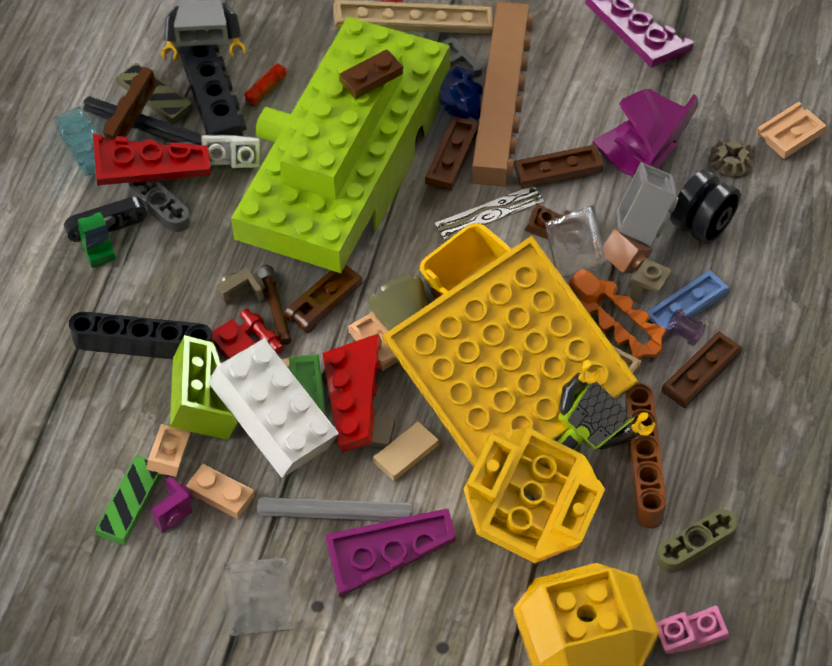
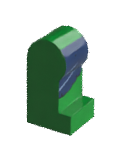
(96, 240)

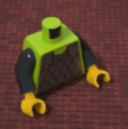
(595, 415)

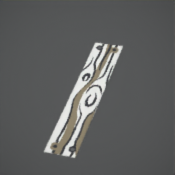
(489, 211)

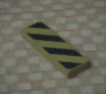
(163, 100)

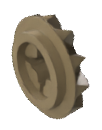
(732, 166)

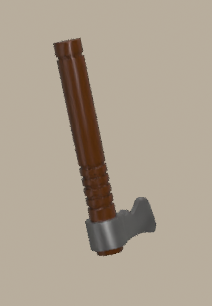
(268, 277)

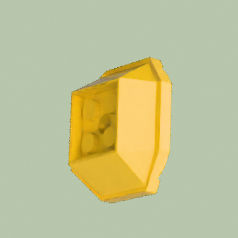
(550, 472)
(615, 601)

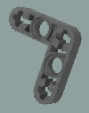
(162, 212)

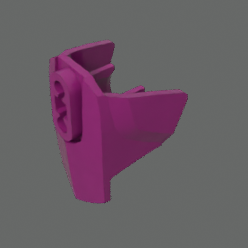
(649, 133)

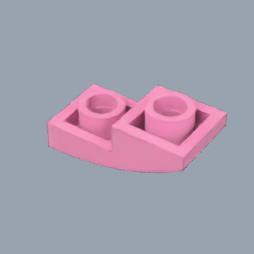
(693, 631)

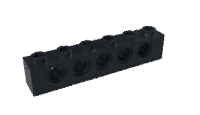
(212, 90)

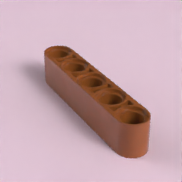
(646, 467)

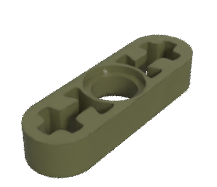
(692, 553)

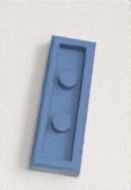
(691, 298)

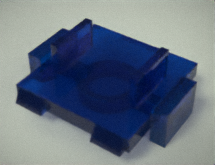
(461, 94)

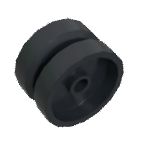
(705, 206)

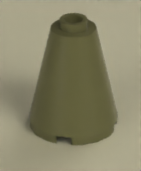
(398, 300)

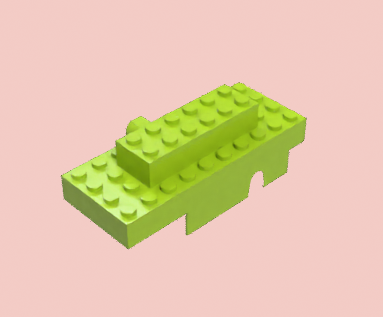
(338, 153)

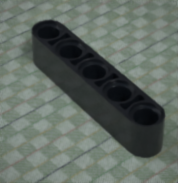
(132, 334)

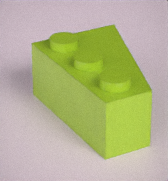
(193, 400)

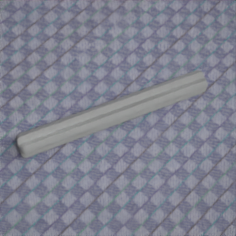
(333, 509)

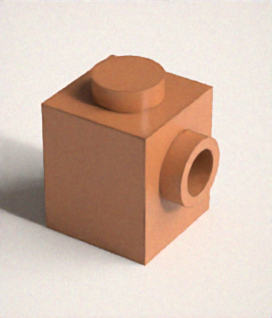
(625, 252)

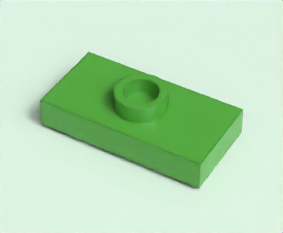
(308, 373)

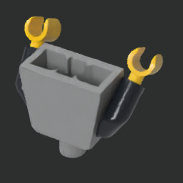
(201, 24)

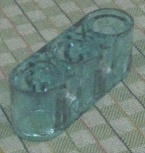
(78, 136)

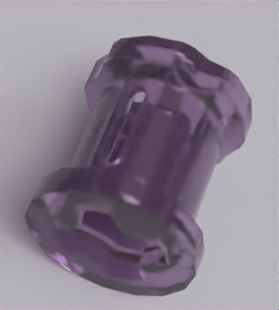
(686, 327)

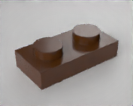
(371, 74)

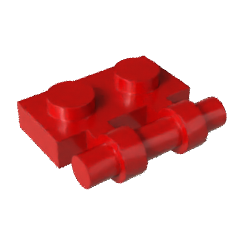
(233, 339)

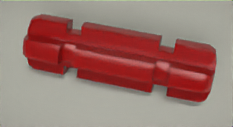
(265, 84)

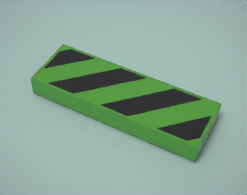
(128, 502)

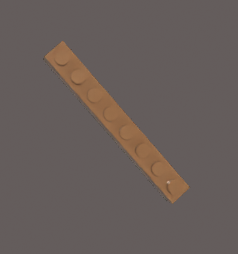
(501, 94)

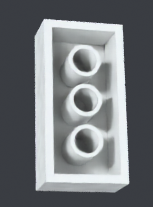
(273, 407)

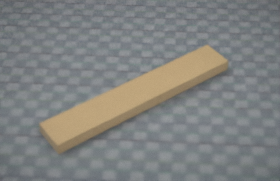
(417, 16)

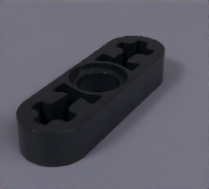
(131, 211)

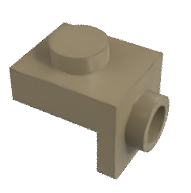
(648, 277)
(239, 283)

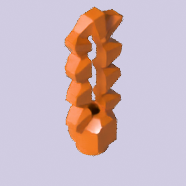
(592, 294)

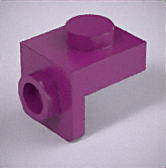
(174, 508)

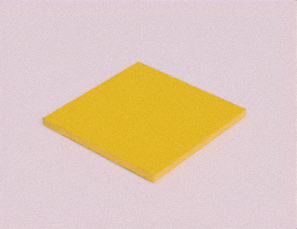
(504, 349)

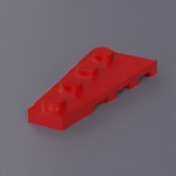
(352, 390)

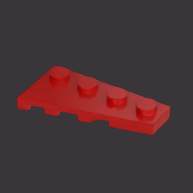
(131, 161)

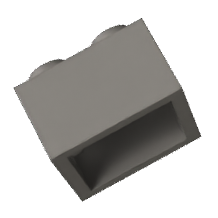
(646, 204)

